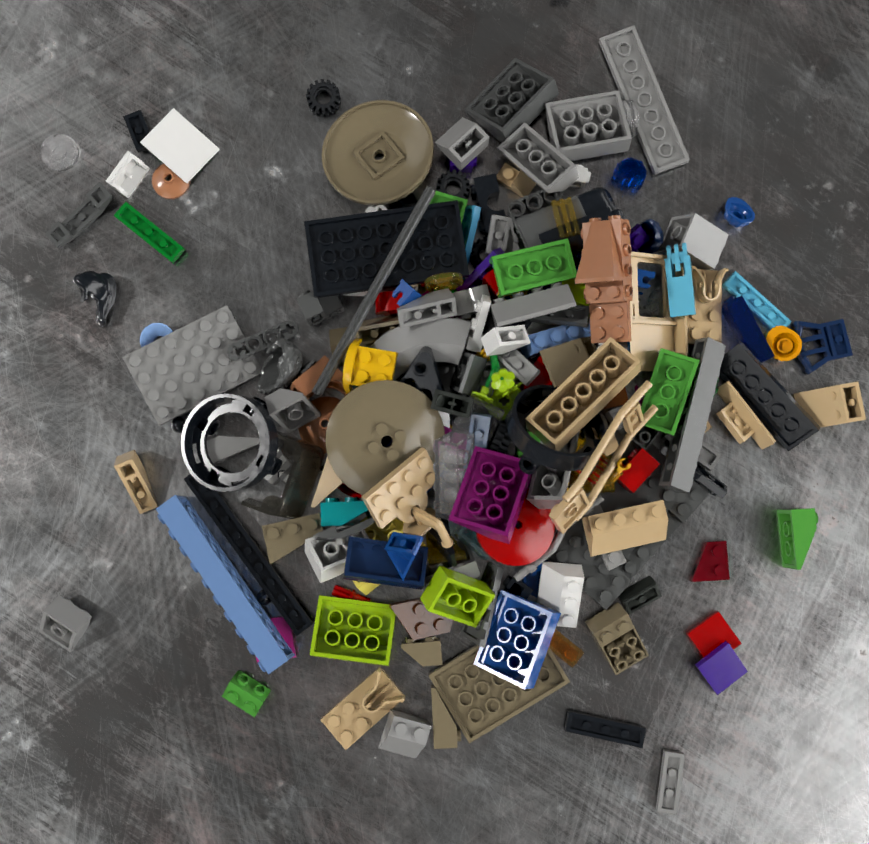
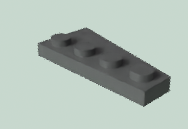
(479, 635)

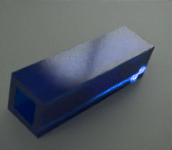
(746, 328)

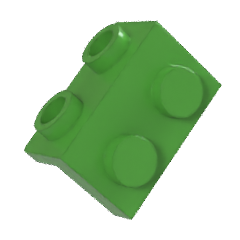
(246, 693)

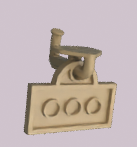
(405, 497)

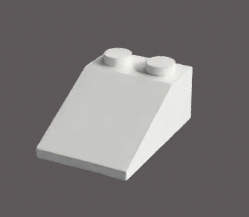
(330, 556)

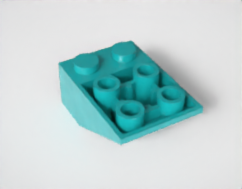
(340, 513)

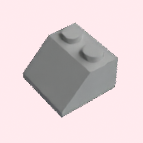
(290, 409)
(64, 623)
(404, 734)

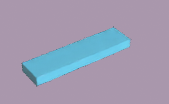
(757, 303)

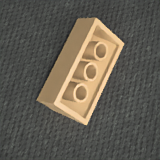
(626, 528)

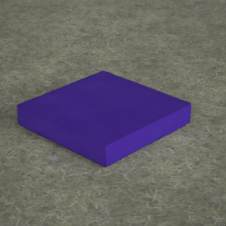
(721, 668)

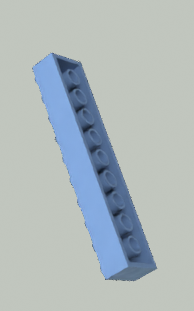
(225, 583)

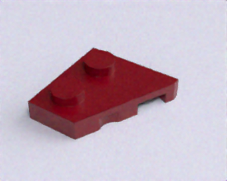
(712, 563)

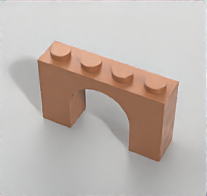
(307, 381)

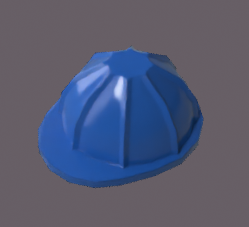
(738, 212)

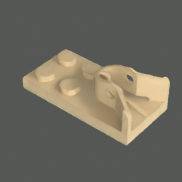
(708, 305)
(363, 708)

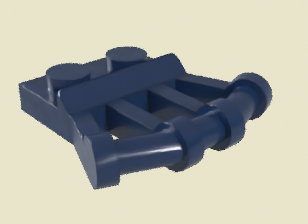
(833, 341)

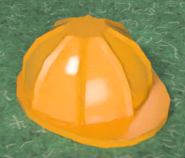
(784, 343)

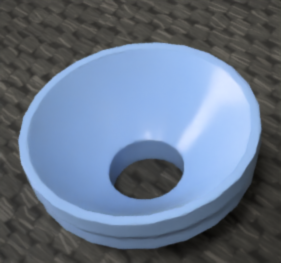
(153, 331)

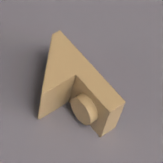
(515, 180)

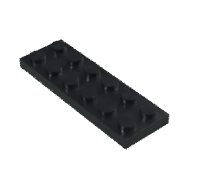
(767, 397)

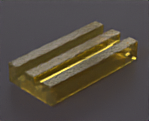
(561, 203)

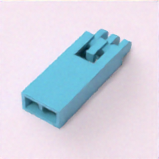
(679, 288)

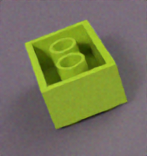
(457, 596)

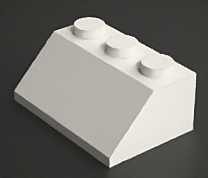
(561, 590)

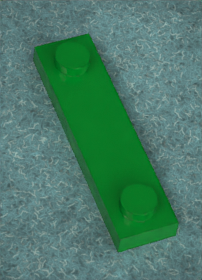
(149, 232)

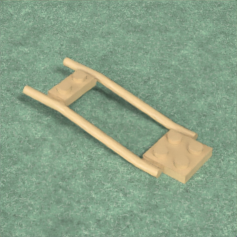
(574, 500)

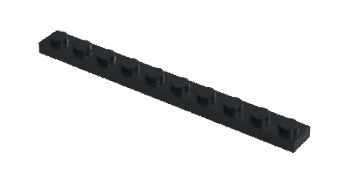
(251, 556)

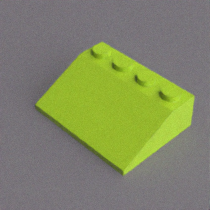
(353, 631)

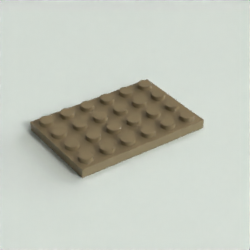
(484, 700)

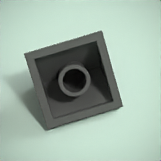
(468, 373)

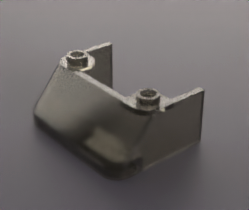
(300, 482)

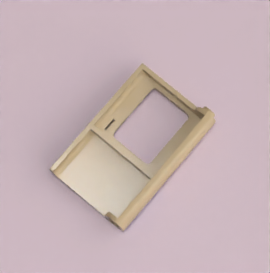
(654, 333)

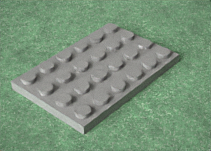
(190, 365)

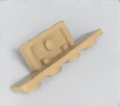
(741, 419)

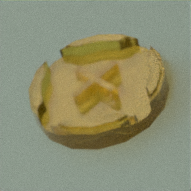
(444, 281)

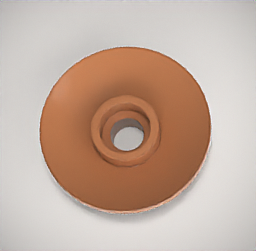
(168, 189)

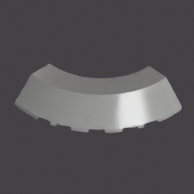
(443, 336)

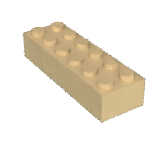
(583, 394)

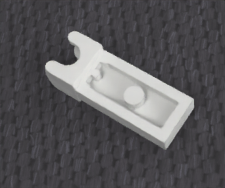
(474, 337)

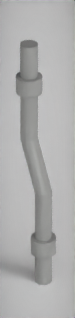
(532, 567)

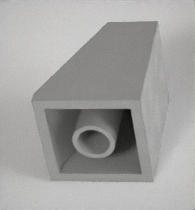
(702, 239)

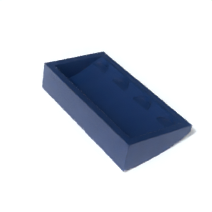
(371, 563)

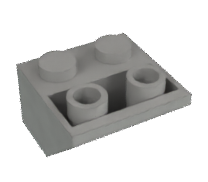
(463, 142)

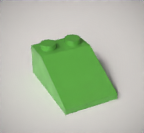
(796, 534)

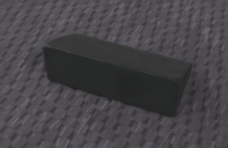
(639, 595)

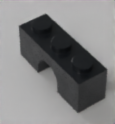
(484, 189)

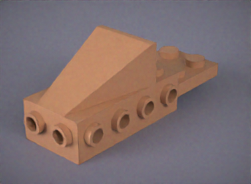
(607, 277)

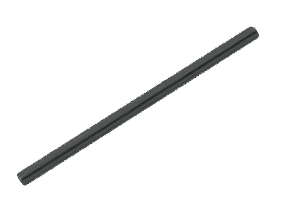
(374, 290)

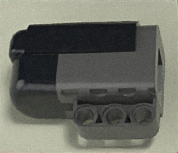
(538, 224)

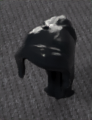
(100, 288)

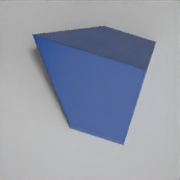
(402, 550)

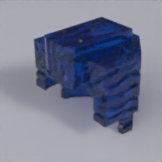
(629, 174)

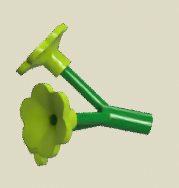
(500, 379)

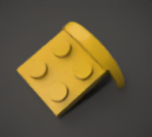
(367, 365)

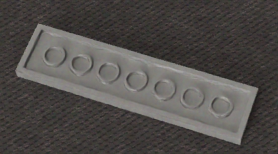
(638, 82)

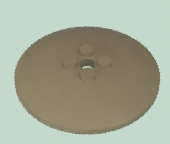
(371, 130)
(369, 415)

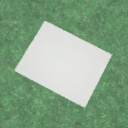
(180, 145)

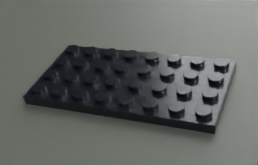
(352, 248)

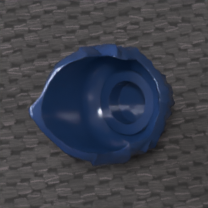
(655, 234)

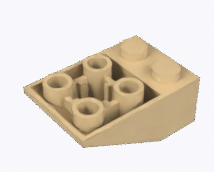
(833, 404)

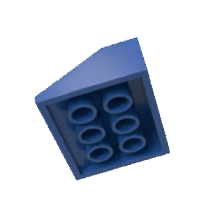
(517, 639)

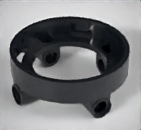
(204, 422)
(537, 454)

